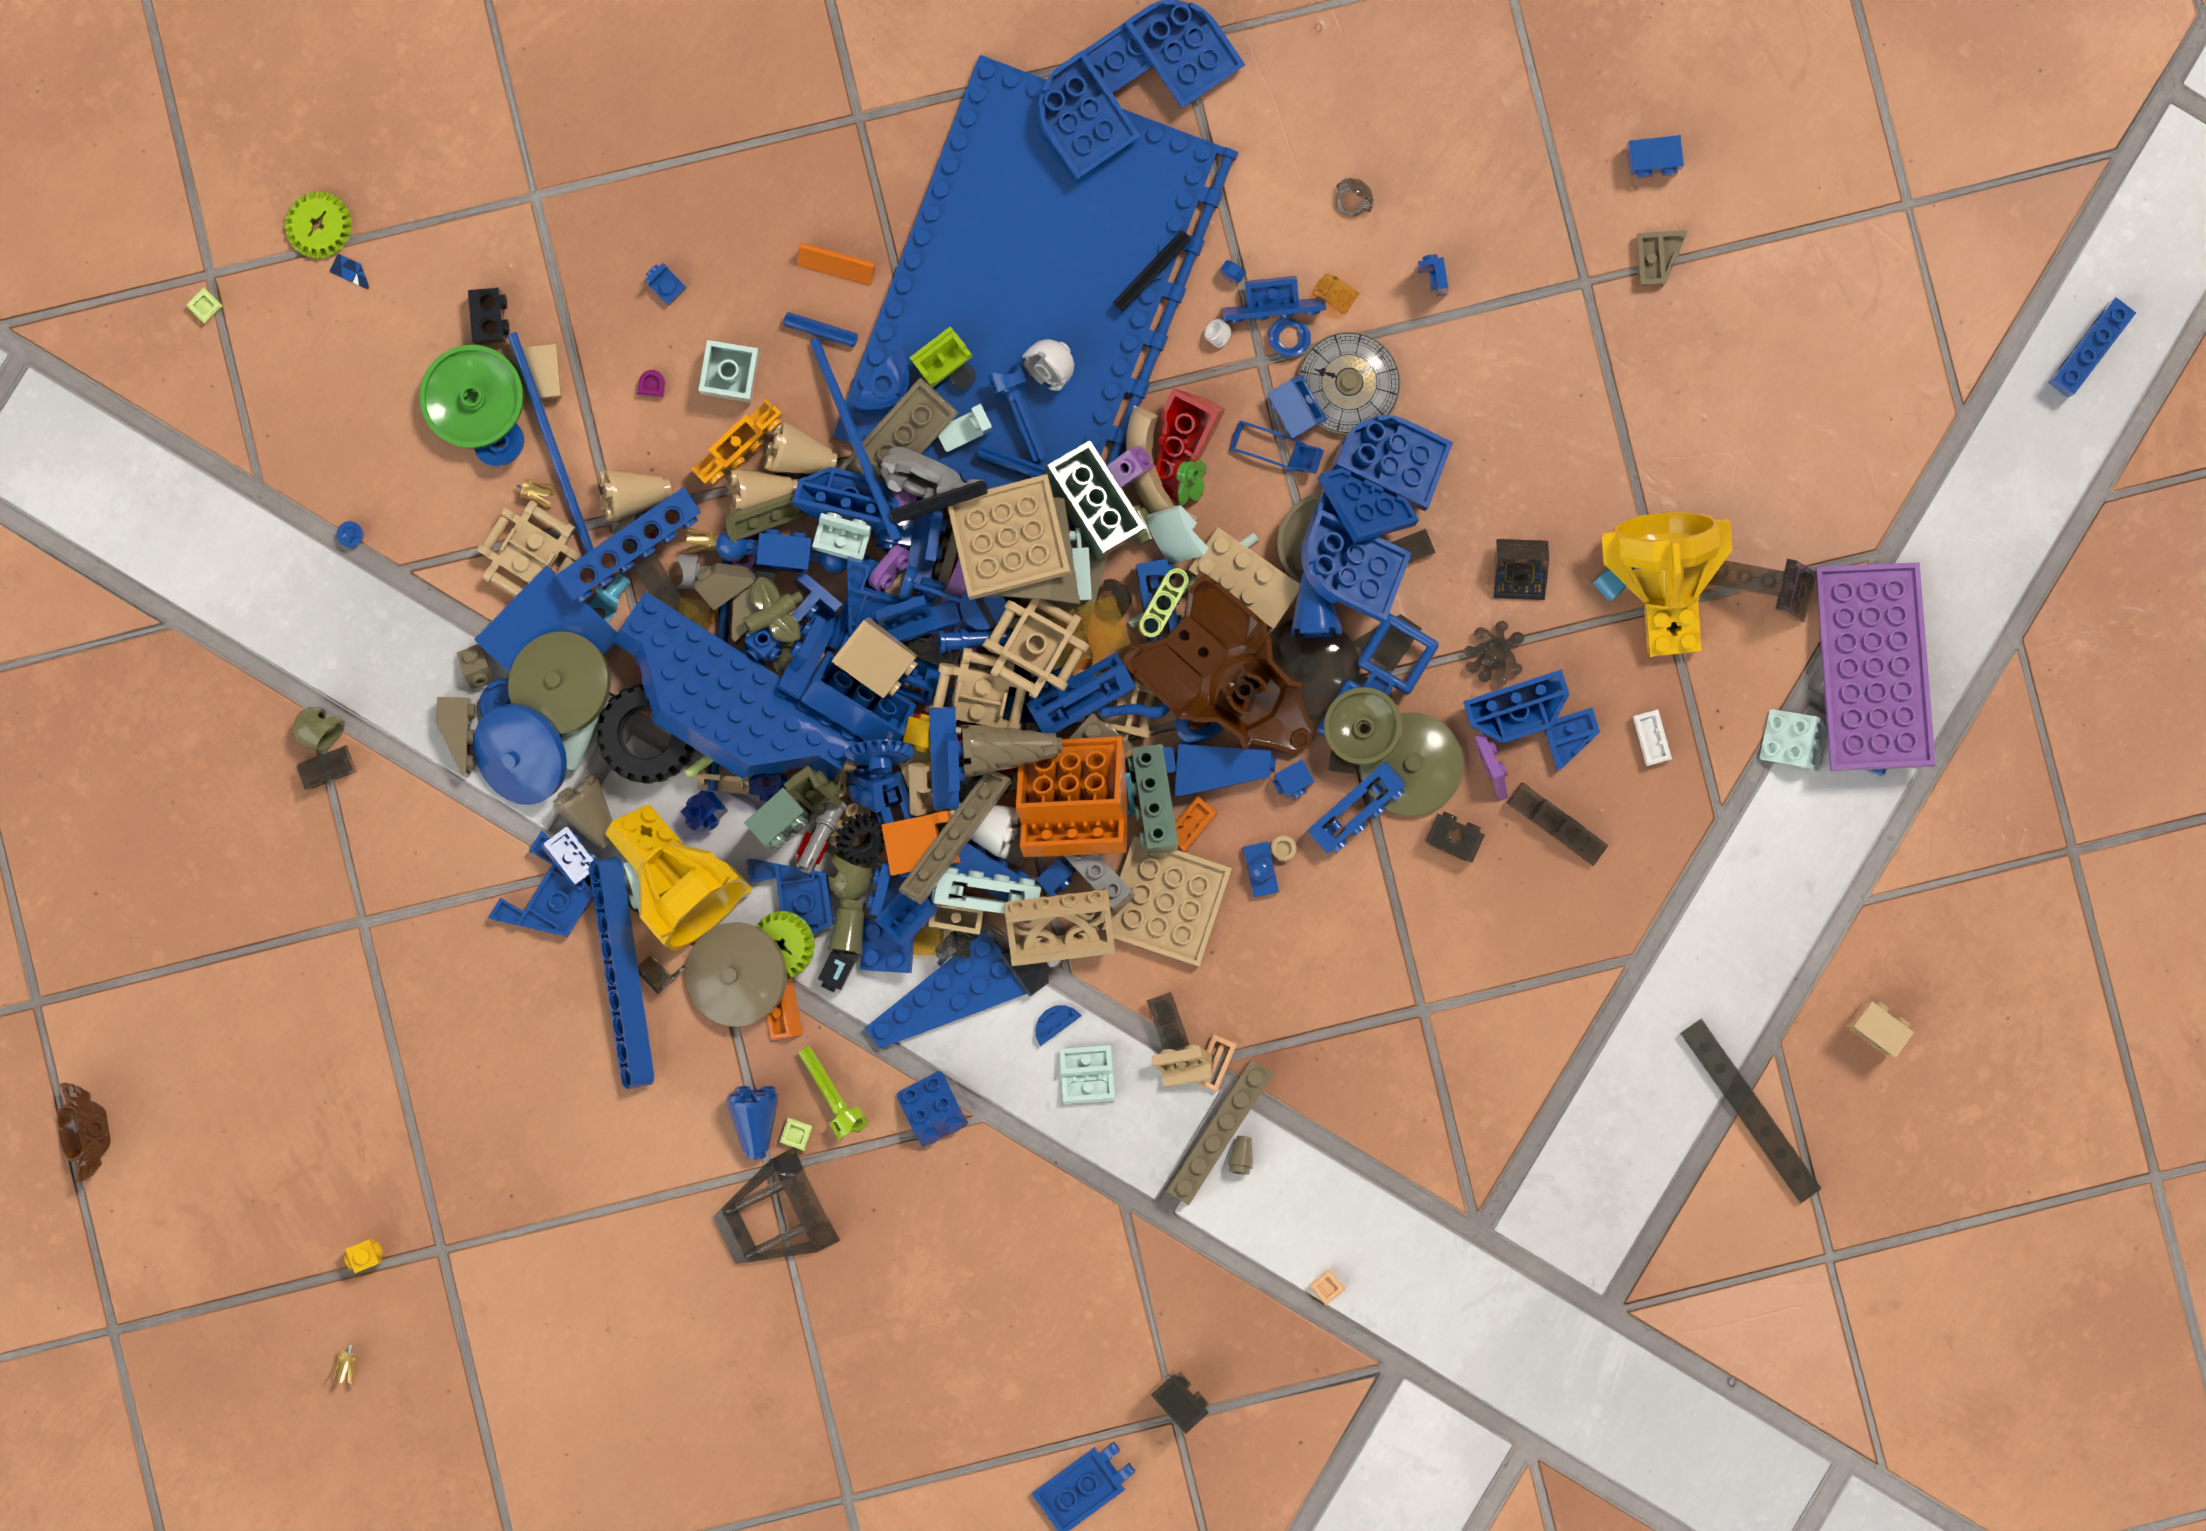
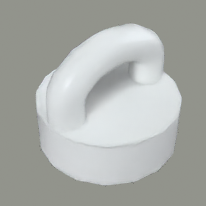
(1218, 333)

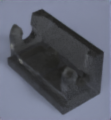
(326, 768)

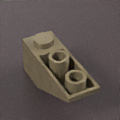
(454, 722)

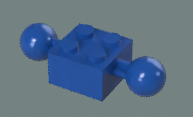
(778, 552)

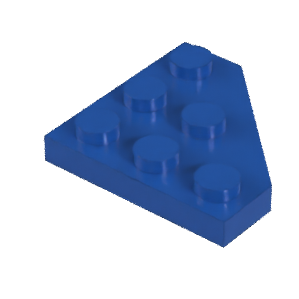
(1365, 507)

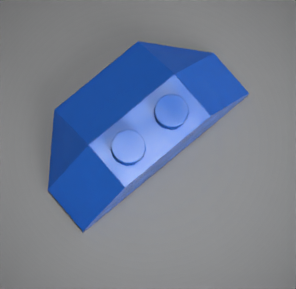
(842, 494)
(1519, 708)

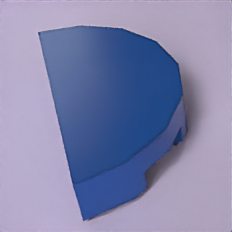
(1054, 1021)

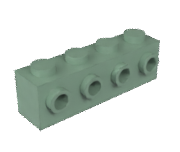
(1154, 799)

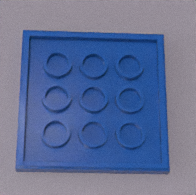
(540, 610)

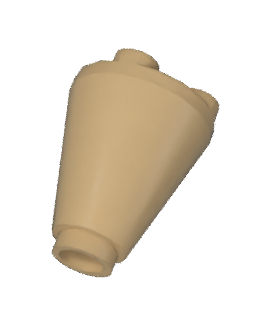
(796, 452)
(755, 487)
(630, 493)

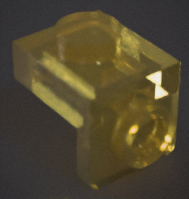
(1335, 293)
(697, 611)

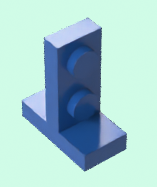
(816, 595)

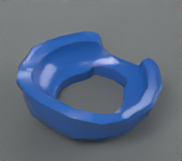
(1278, 327)

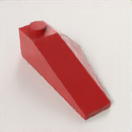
(1185, 433)

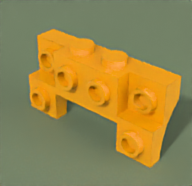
(737, 442)

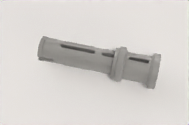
(826, 824)

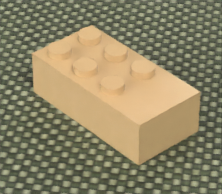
(1247, 577)

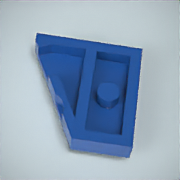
(1571, 735)

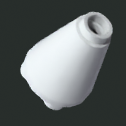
(997, 830)

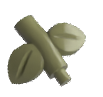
(773, 611)

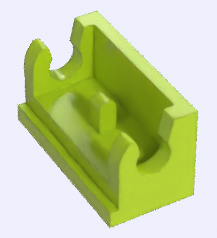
(941, 357)

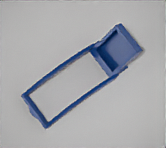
(1303, 459)

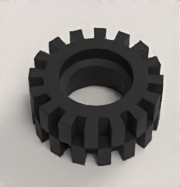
(852, 830)

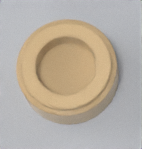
(1283, 848)

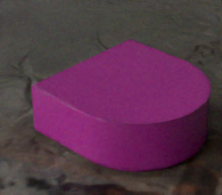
(651, 384)

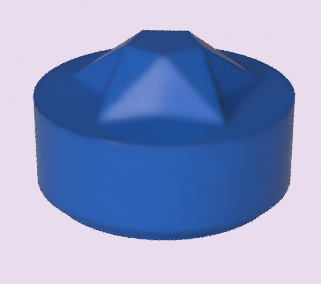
(350, 534)

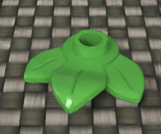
(1191, 476)

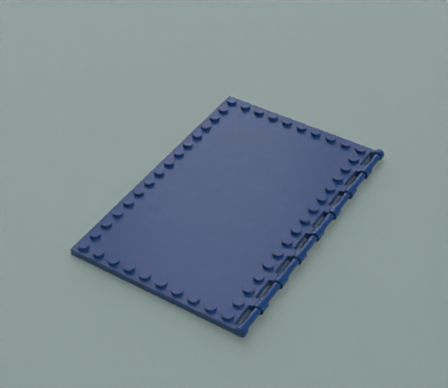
(1031, 254)

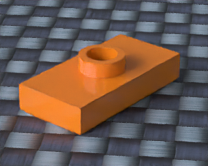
(1193, 823)

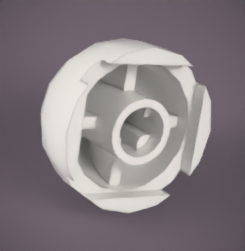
(1050, 363)

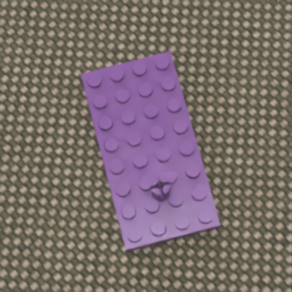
(1875, 667)

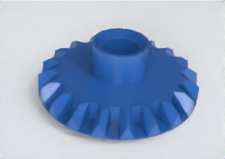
(880, 754)

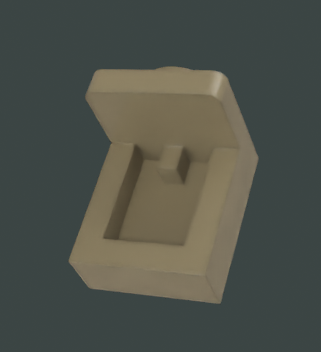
(475, 666)

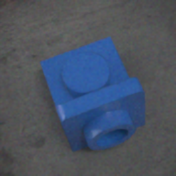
(664, 283)

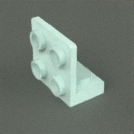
(1794, 739)

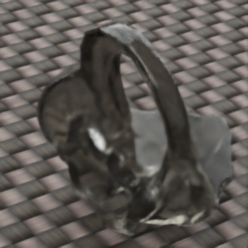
(1360, 189)
(1120, 592)
(955, 945)

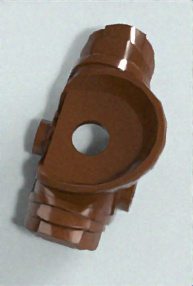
(82, 1130)

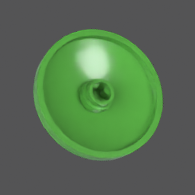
(471, 396)

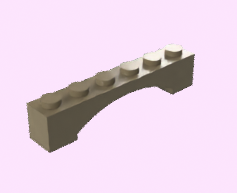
(1219, 1132)

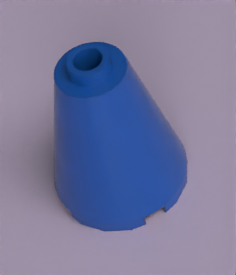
(1314, 614)

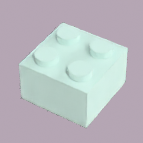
(729, 371)

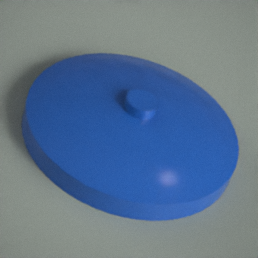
(520, 754)

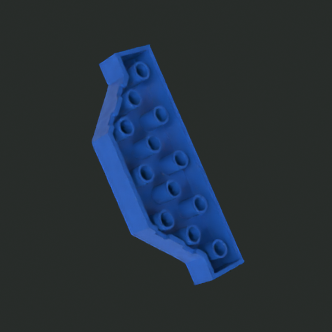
(726, 699)

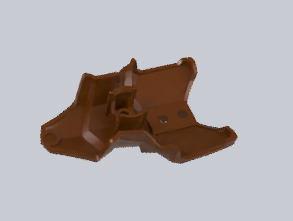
(1233, 680)

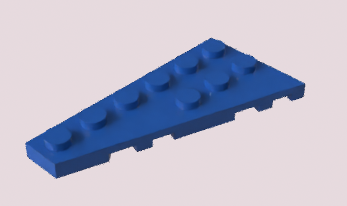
(949, 994)

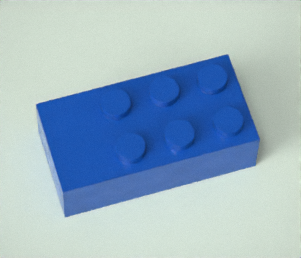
(855, 705)

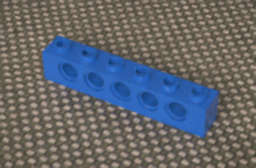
(679, 502)

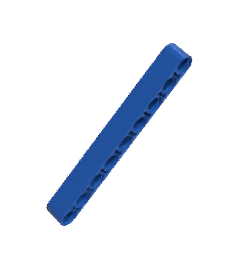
(621, 973)

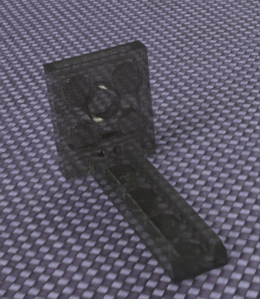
(1790, 586)

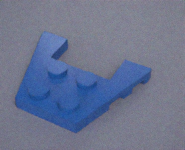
(865, 601)
(798, 892)
(554, 905)

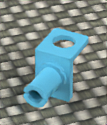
(608, 598)

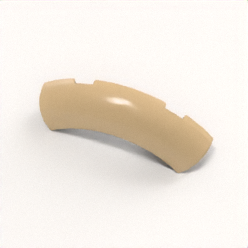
(1148, 486)

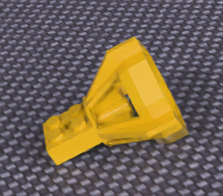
(1676, 562)
(679, 885)

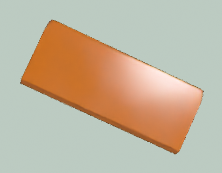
(836, 264)
(785, 1018)

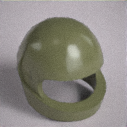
(311, 729)
(852, 878)

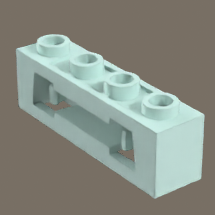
(976, 879)

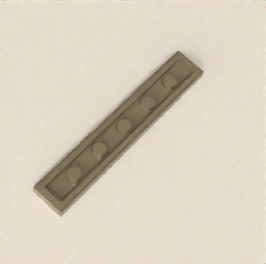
(954, 836)

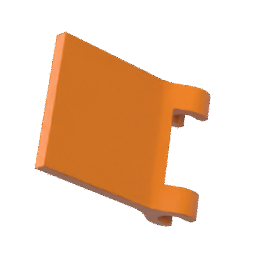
(910, 839)

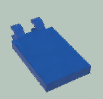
(1082, 1487)

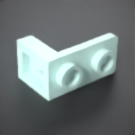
(965, 429)

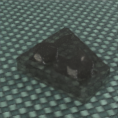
(1391, 647)

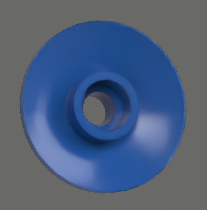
(509, 452)

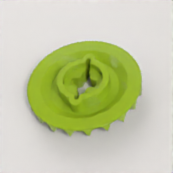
(322, 242)
(797, 939)

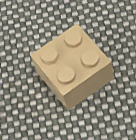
(1880, 1029)

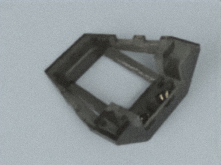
(803, 1200)

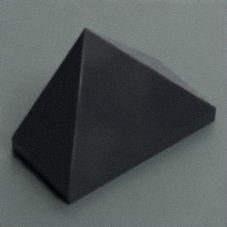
(1030, 976)

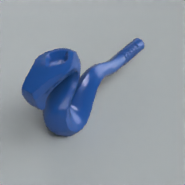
(1183, 732)

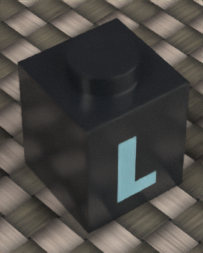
(835, 972)

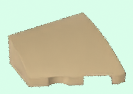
(921, 789)

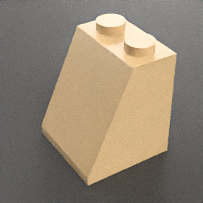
(876, 658)

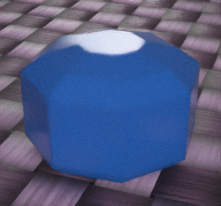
(1232, 271)

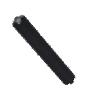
(1152, 270)
(938, 501)

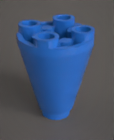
(753, 1118)

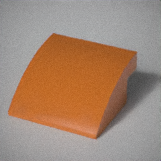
(1075, 800)

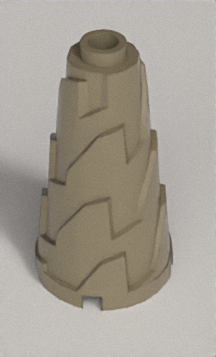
(996, 749)

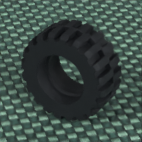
(620, 758)

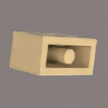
(957, 919)

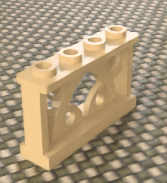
(1040, 911)

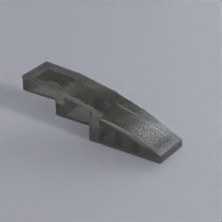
(1557, 824)

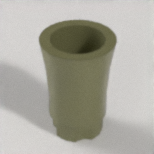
(848, 928)

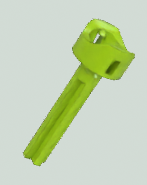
(846, 1118)

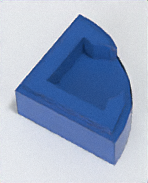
(1169, 759)

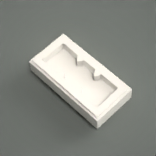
(1652, 737)

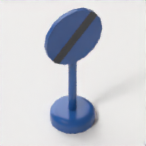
(978, 613)

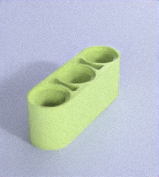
(1172, 594)

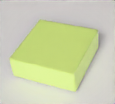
(204, 306)
(796, 1134)

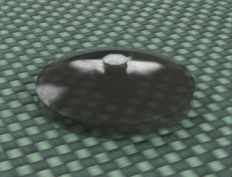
(1317, 663)

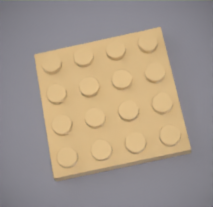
(1009, 537)
(1172, 902)

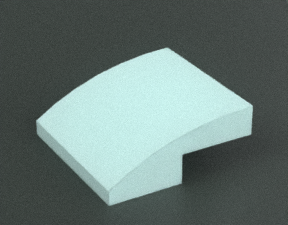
(1175, 534)
(1087, 1074)

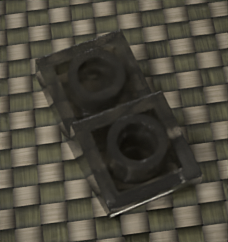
(1167, 1022)

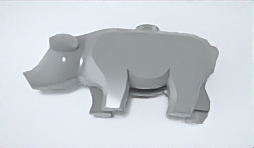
(918, 473)

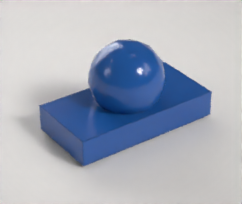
(1261, 869)

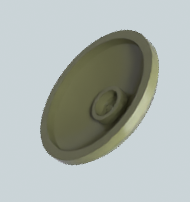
(1361, 708)

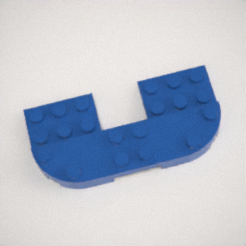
(1078, 99)
(1369, 572)

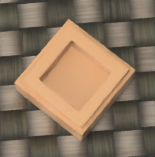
(1326, 1287)

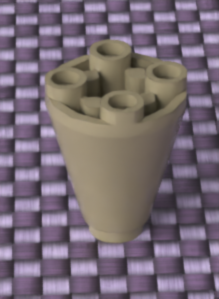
(586, 810)

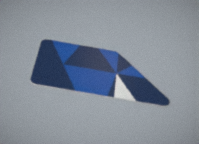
(349, 270)

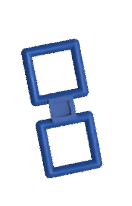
(1382, 679)

